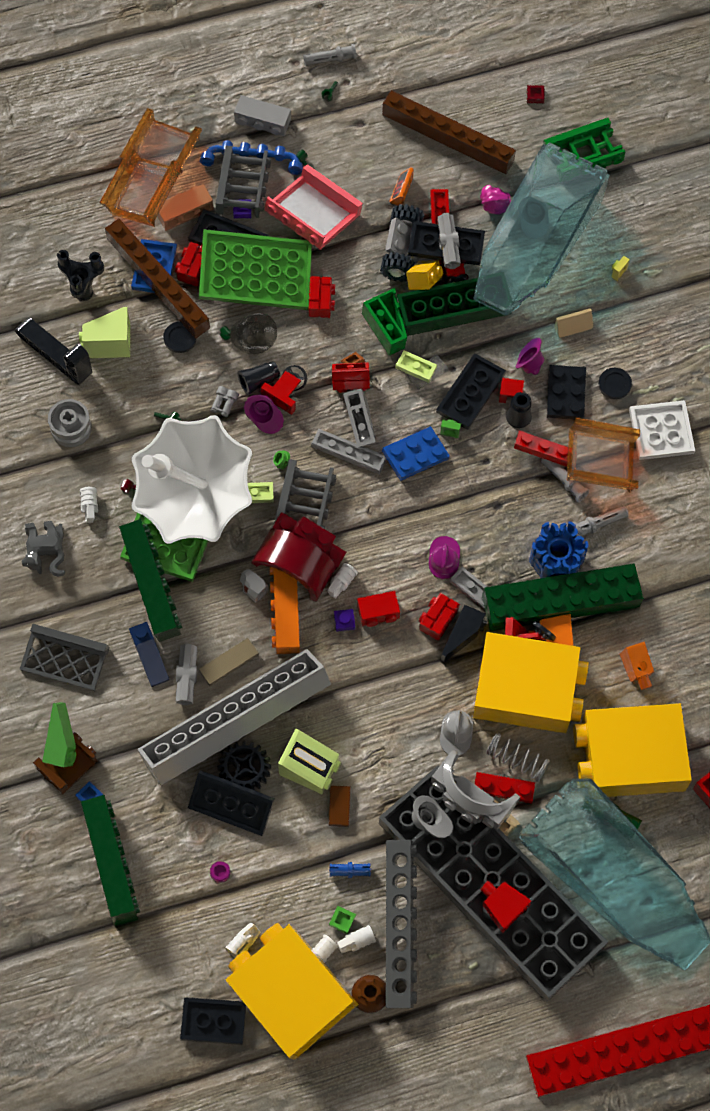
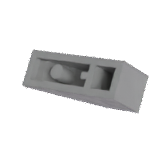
(360, 417)

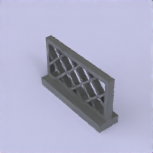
(67, 640)

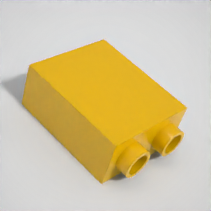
(529, 683)
(634, 749)
(289, 990)

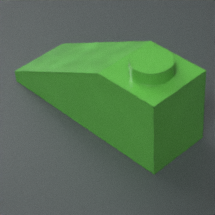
(60, 741)

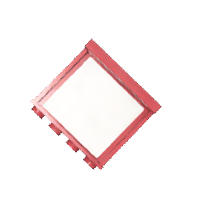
(314, 207)

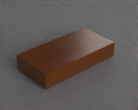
(339, 806)

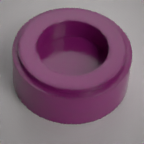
(220, 872)

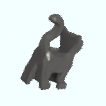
(42, 545)

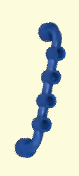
(295, 166)

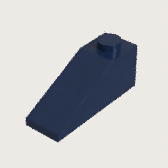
(148, 654)

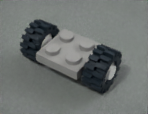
(398, 262)

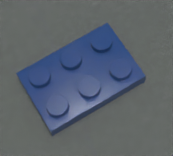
(163, 253)
(415, 453)

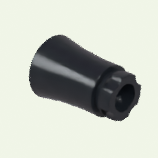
(255, 377)
(519, 412)

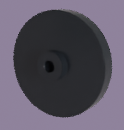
(178, 338)
(615, 383)

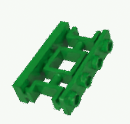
(584, 136)

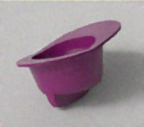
(531, 357)
(264, 414)
(444, 557)

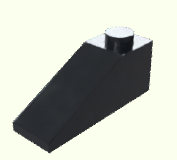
(465, 630)

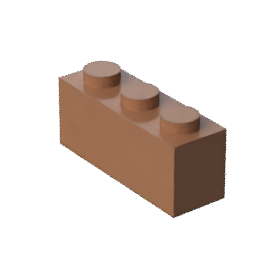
(185, 207)

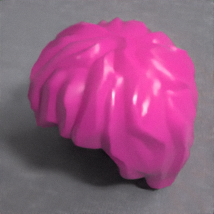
(494, 200)

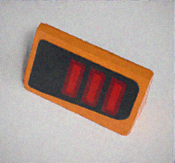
(402, 187)

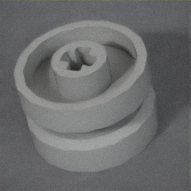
(69, 423)

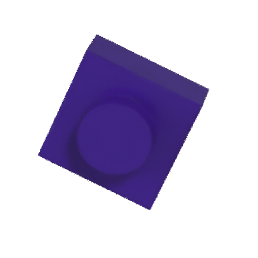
(239, 213)
(344, 620)

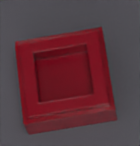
(536, 94)

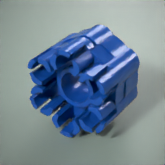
(558, 539)

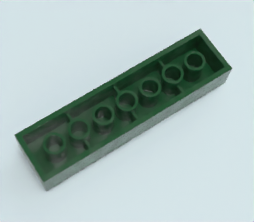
(554, 596)

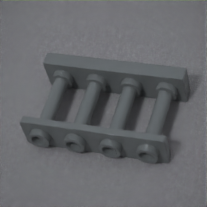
(228, 173)
(290, 489)

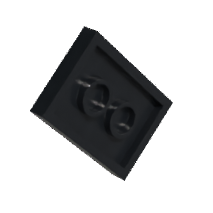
(566, 392)
(213, 1021)

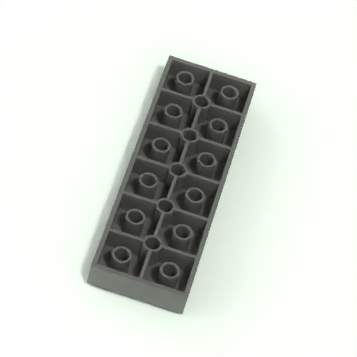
(547, 940)

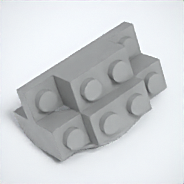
(468, 798)

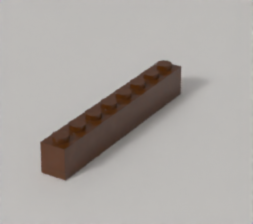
(448, 132)
(157, 278)

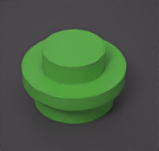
(281, 459)

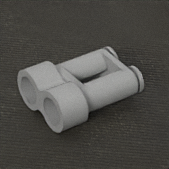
(227, 395)

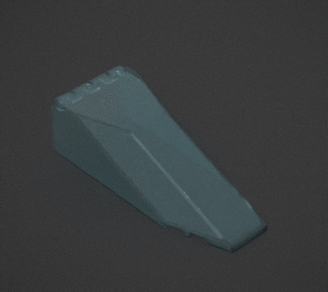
(539, 227)
(616, 872)

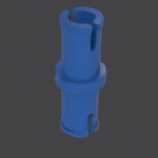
(350, 870)

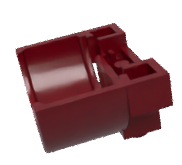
(301, 551)

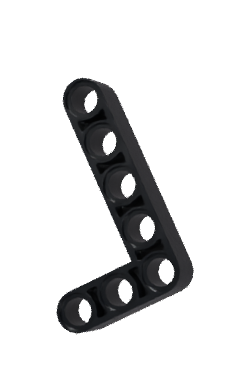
(72, 363)

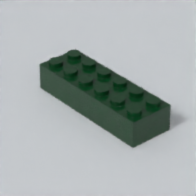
(442, 307)
(149, 578)
(109, 860)

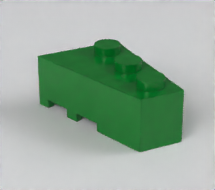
(385, 321)

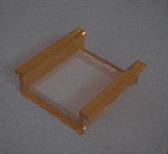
(160, 141)
(140, 188)
(602, 454)

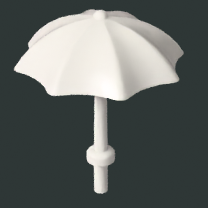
(191, 479)

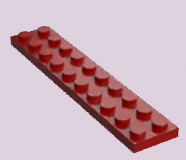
(620, 1051)

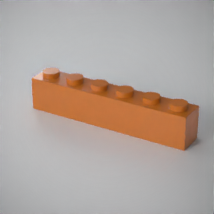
(286, 613)

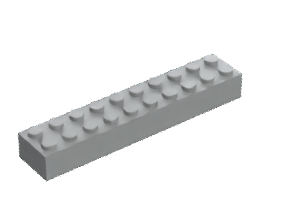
(234, 716)

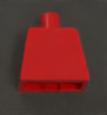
(504, 904)

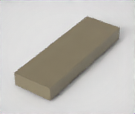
(228, 662)

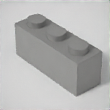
(262, 115)

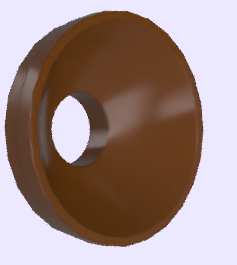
(367, 1004)

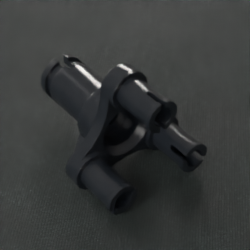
(80, 273)

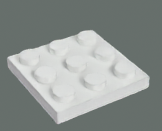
(663, 430)

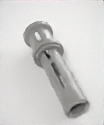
(338, 54)
(572, 486)
(591, 524)

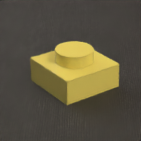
(619, 267)

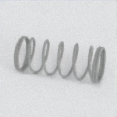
(493, 745)

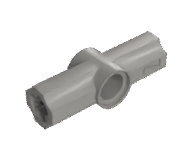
(448, 241)
(186, 674)

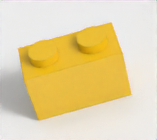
(424, 274)

